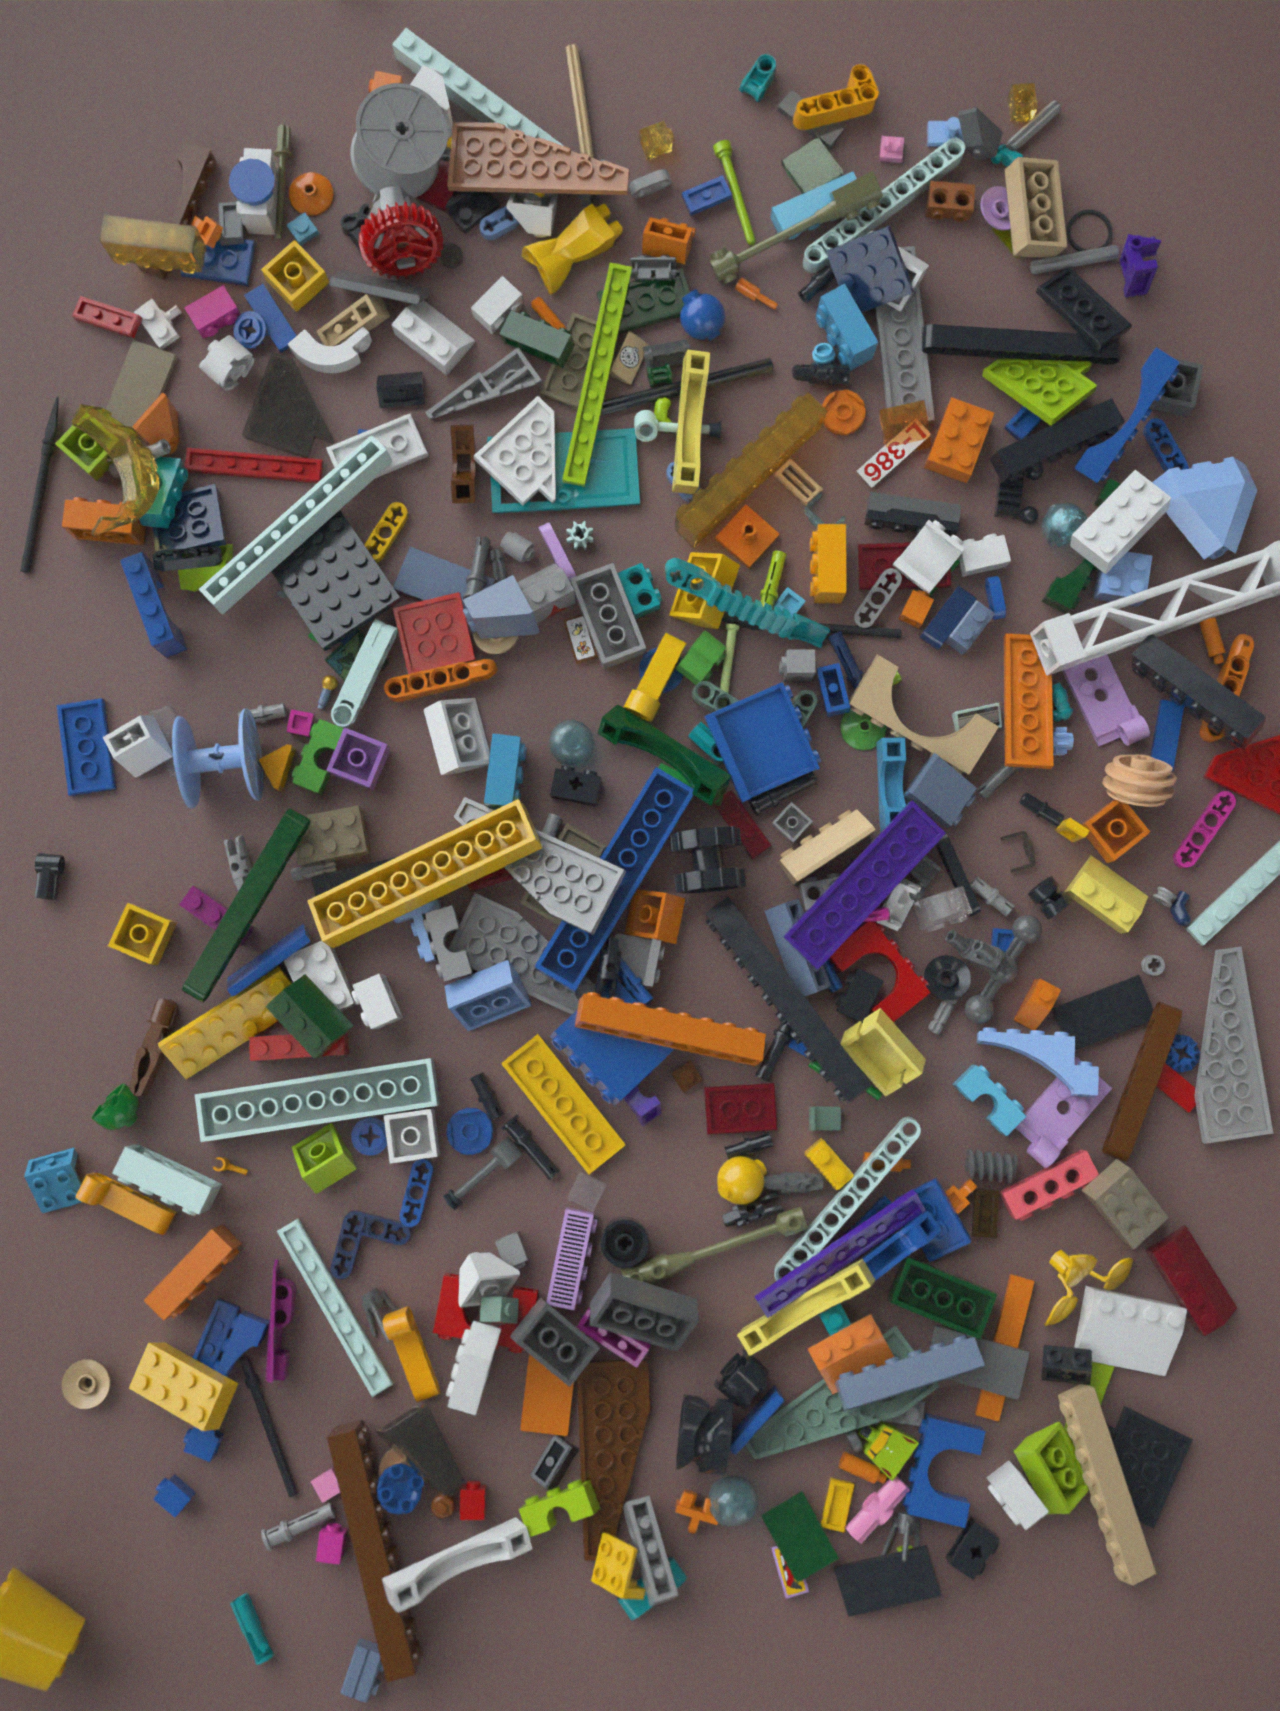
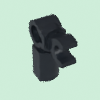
(352, 224)

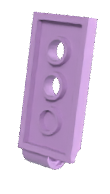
(1111, 717)
(1050, 1129)

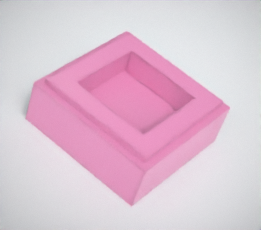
(326, 1485)

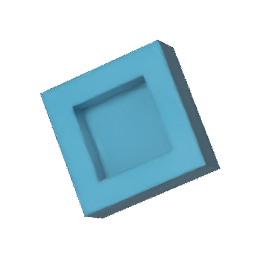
(302, 229)
(790, 601)

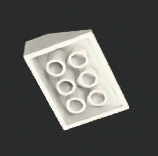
(1129, 1330)

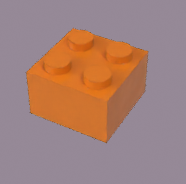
(1115, 830)

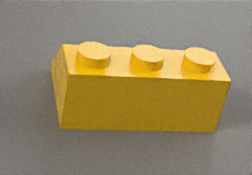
(694, 609)

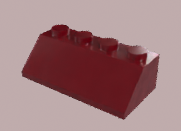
(1192, 1281)

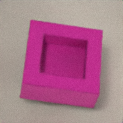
(300, 723)

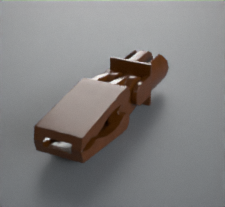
(161, 1019)

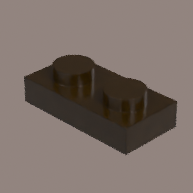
(985, 1213)

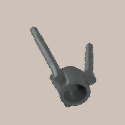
(371, 1303)
(906, 1524)

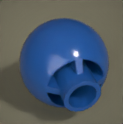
(702, 315)

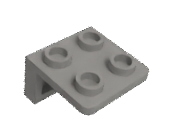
(641, 957)

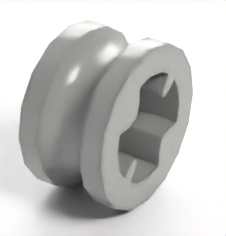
(1164, 896)
(1157, 970)

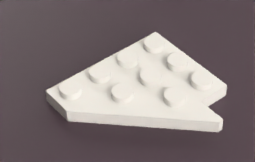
(524, 453)

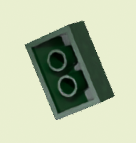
(309, 1016)

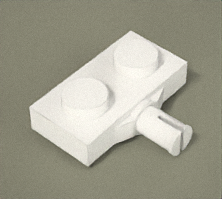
(159, 323)

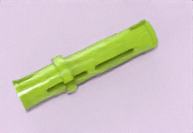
(769, 593)

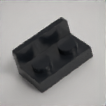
(470, 208)
(1067, 1364)

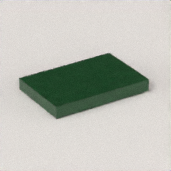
(799, 1537)

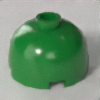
(118, 1109)

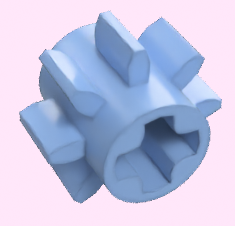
(1062, 741)

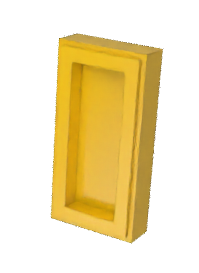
(1072, 830)
(837, 1504)

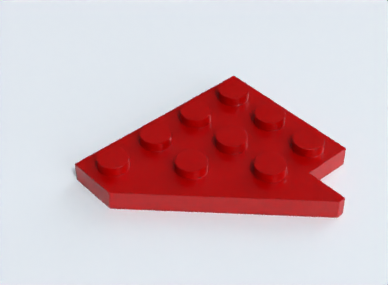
(1250, 772)

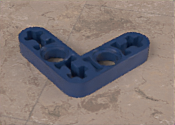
(363, 1229)

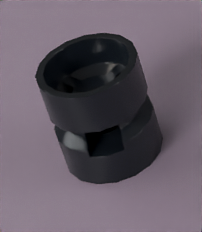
(1058, 899)

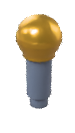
(329, 683)

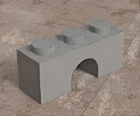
(440, 925)

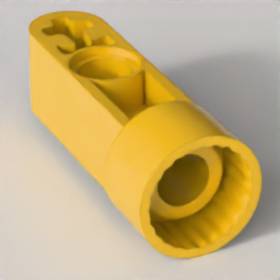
(644, 700)

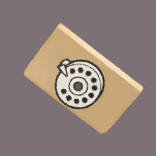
(628, 359)

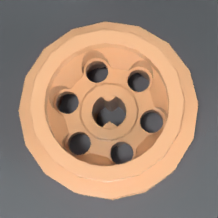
(1139, 780)

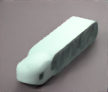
(363, 673)

